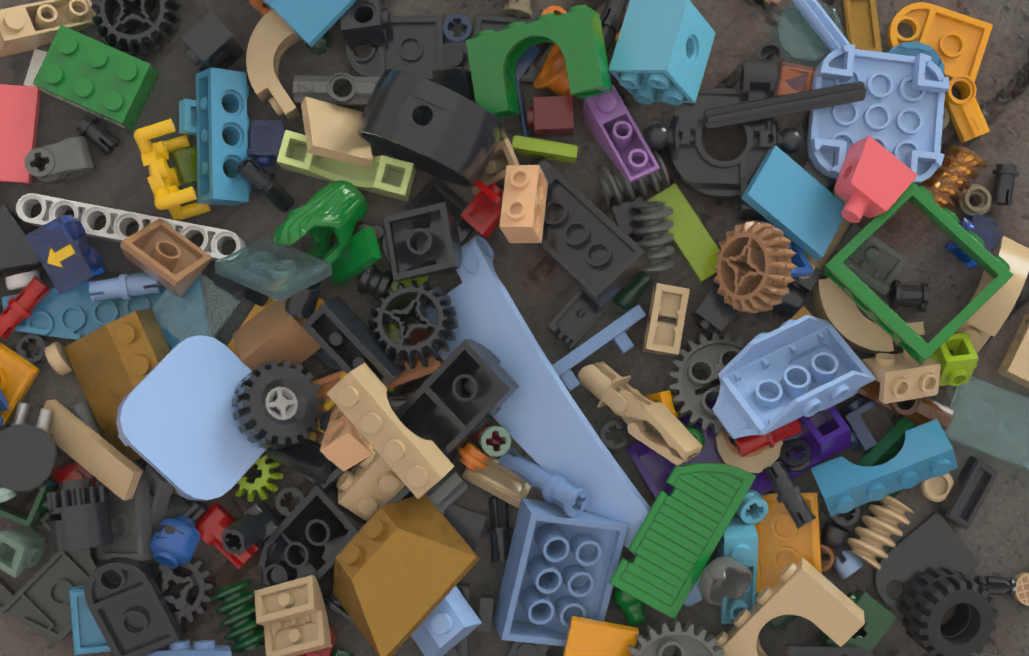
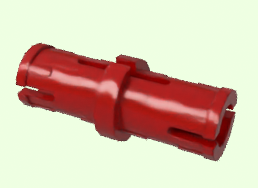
(22, 305)

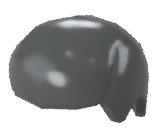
(724, 579)

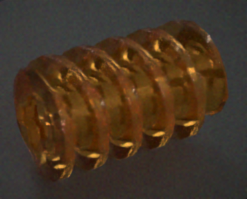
(952, 174)

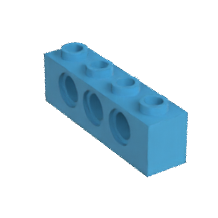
(212, 152)

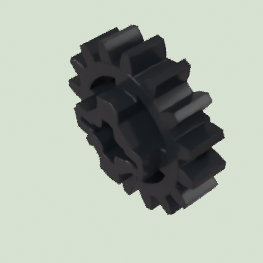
(184, 600)

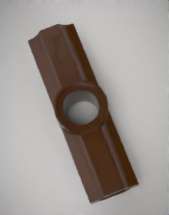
(917, 410)

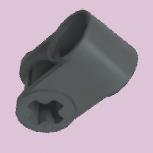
(66, 159)

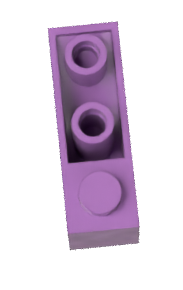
(619, 135)

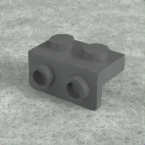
(875, 262)

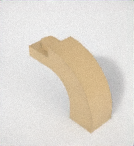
(263, 56)
(995, 311)
(849, 322)

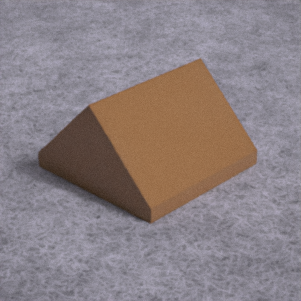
(166, 256)
(274, 337)

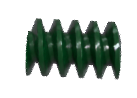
(239, 616)

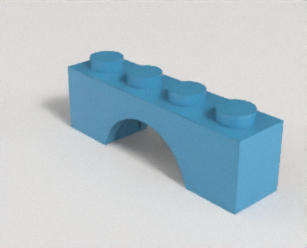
(922, 457)

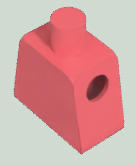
(871, 180)

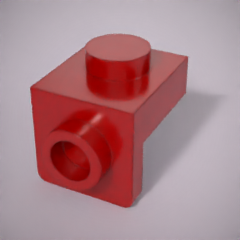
(484, 209)

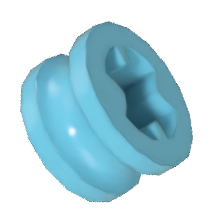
(759, 510)

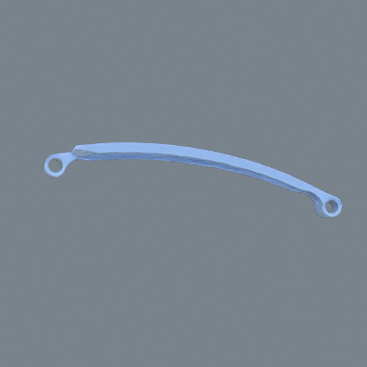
(541, 411)

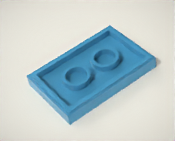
(795, 202)

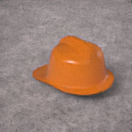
(554, 73)

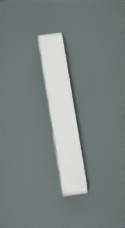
(117, 222)

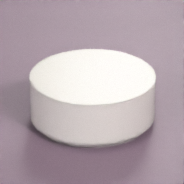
(20, 280)

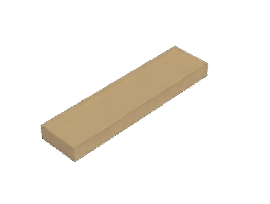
(93, 451)

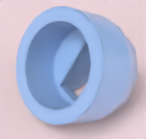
(849, 565)

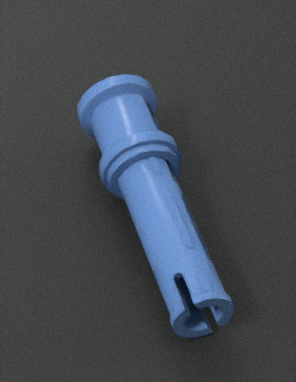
(553, 487)

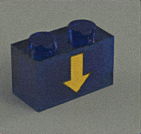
(66, 253)

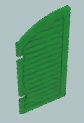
(681, 534)

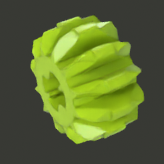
(261, 483)

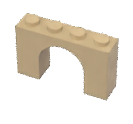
(801, 593)

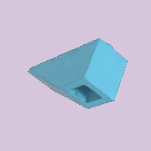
(740, 543)

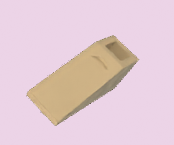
(37, 23)

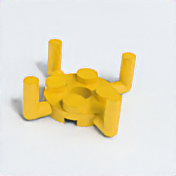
(165, 180)

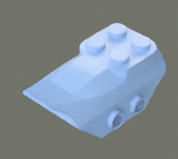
(787, 376)

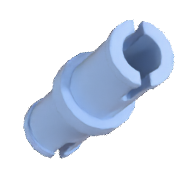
(123, 287)

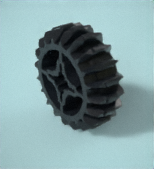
(128, 22)
(417, 299)

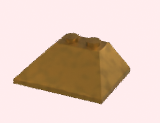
(399, 570)

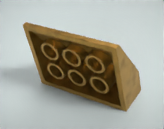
(113, 364)

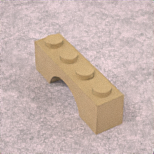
(366, 405)

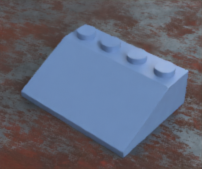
(556, 572)

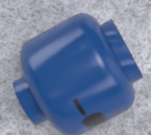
(175, 541)

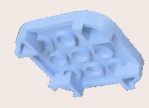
(899, 110)
(185, 419)

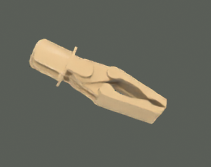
(646, 420)

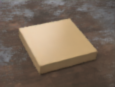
(333, 132)

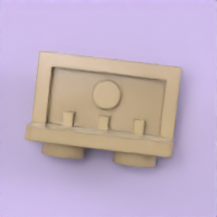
(903, 377)
(368, 486)

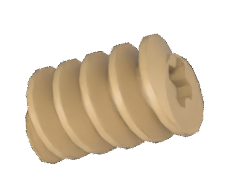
(879, 530)

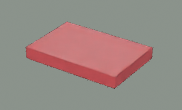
(17, 131)

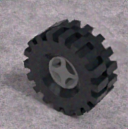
(286, 391)

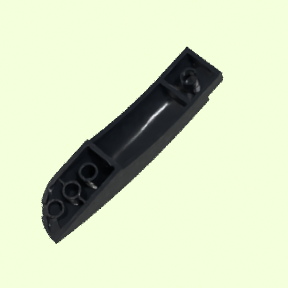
(445, 409)

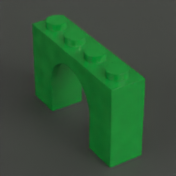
(496, 55)

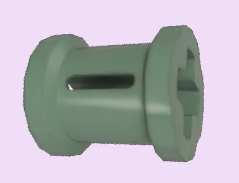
(502, 448)

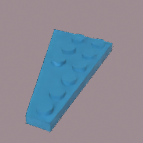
(75, 315)

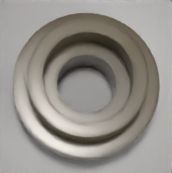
(983, 196)

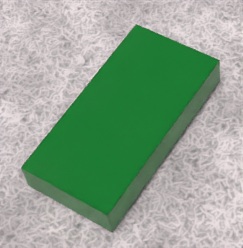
(357, 256)

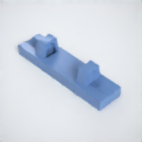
(613, 332)

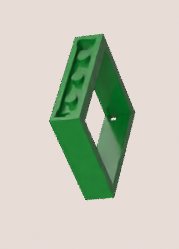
(880, 311)

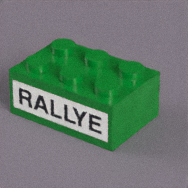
(96, 78)

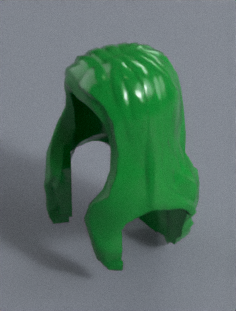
(330, 210)

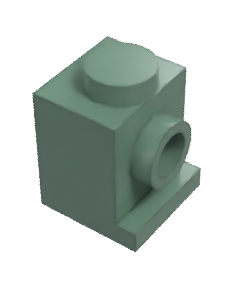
(27, 550)

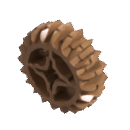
(754, 267)

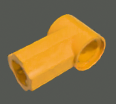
(965, 113)

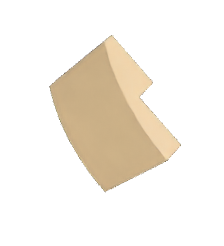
(293, 617)

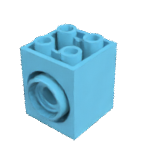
(662, 51)

